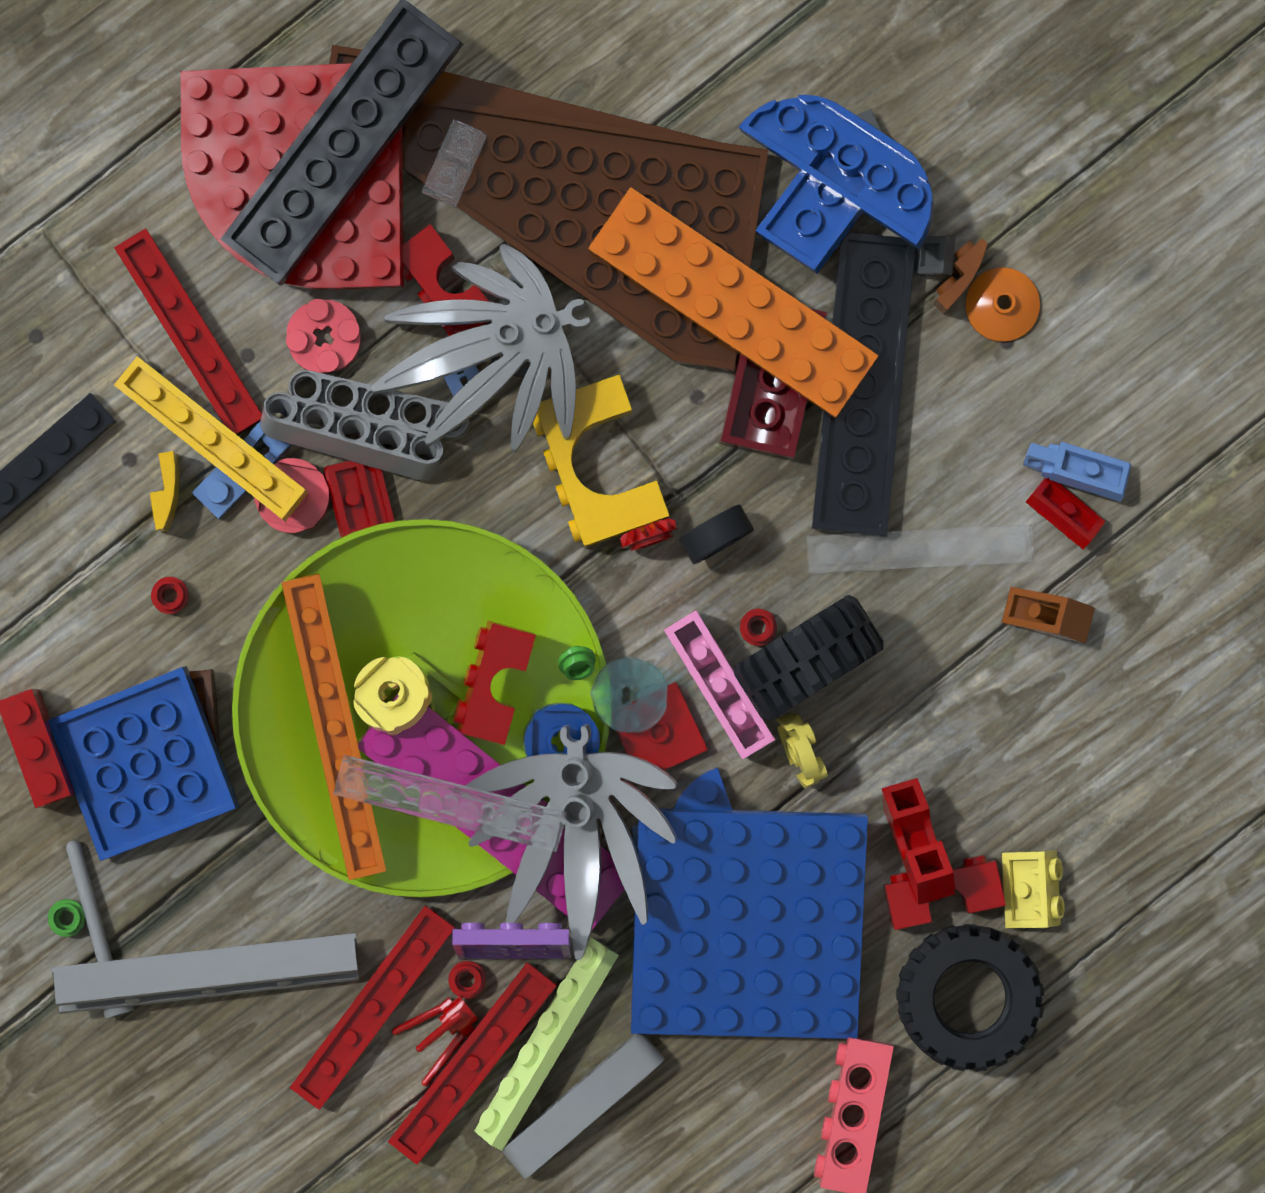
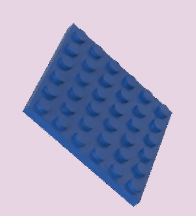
(751, 925)

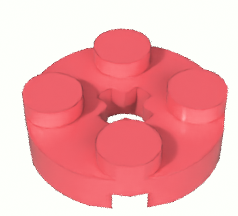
(319, 315)
(313, 506)

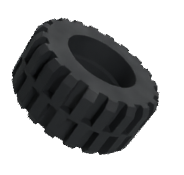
(808, 657)
(1021, 1006)

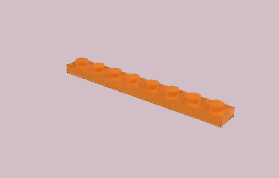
(331, 720)

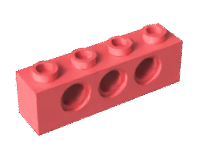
(854, 1174)

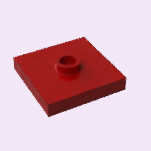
(670, 739)

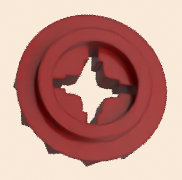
(649, 534)

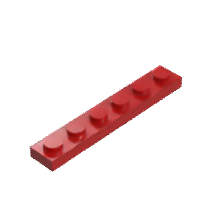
(189, 332)
(372, 1007)
(472, 1063)

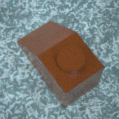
(1048, 614)

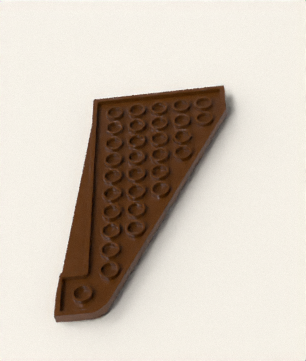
(560, 172)

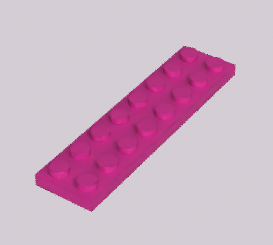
(444, 753)

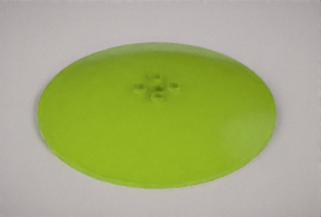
(419, 596)

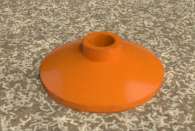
(989, 318)

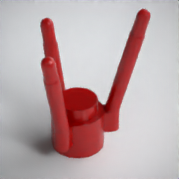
(456, 1018)

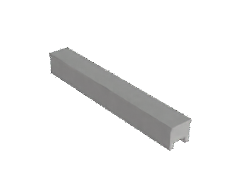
(205, 973)

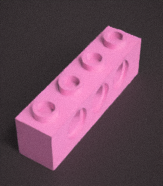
(718, 684)

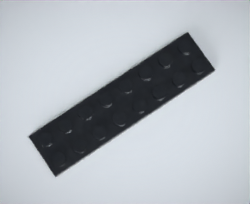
(341, 141)
(861, 441)

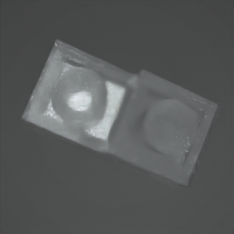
(454, 163)

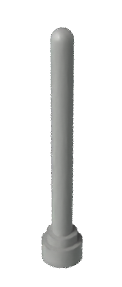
(91, 913)

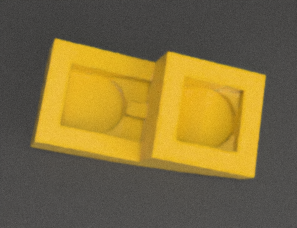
(165, 502)

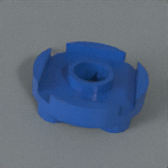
(549, 720)

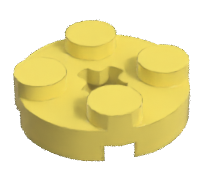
(412, 699)
(797, 742)

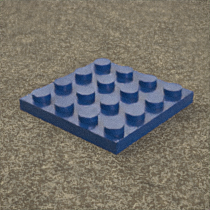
(143, 763)

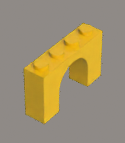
(596, 515)

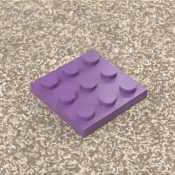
(512, 942)

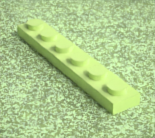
(545, 1044)

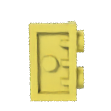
(1032, 889)

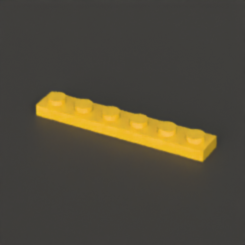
(211, 439)

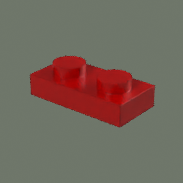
(1065, 512)

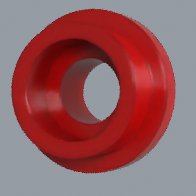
(159, 589)
(770, 627)
(464, 991)

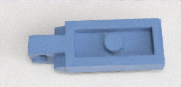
(1080, 468)

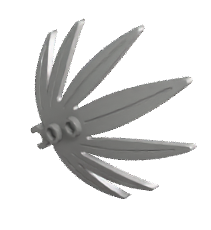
(519, 333)
(582, 788)

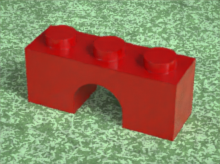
(424, 260)
(499, 649)
(34, 747)
(916, 842)
(975, 881)

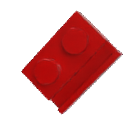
(357, 496)

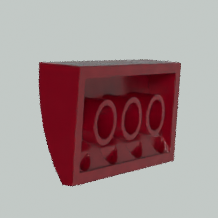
(762, 411)

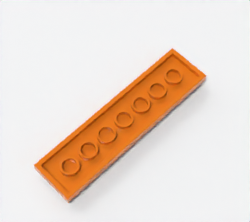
(733, 302)

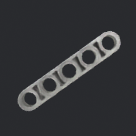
(362, 397)
(332, 441)
(582, 1104)

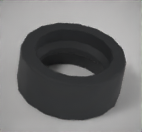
(716, 534)

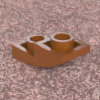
(968, 262)

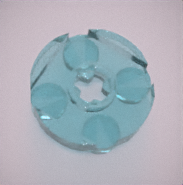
(628, 716)

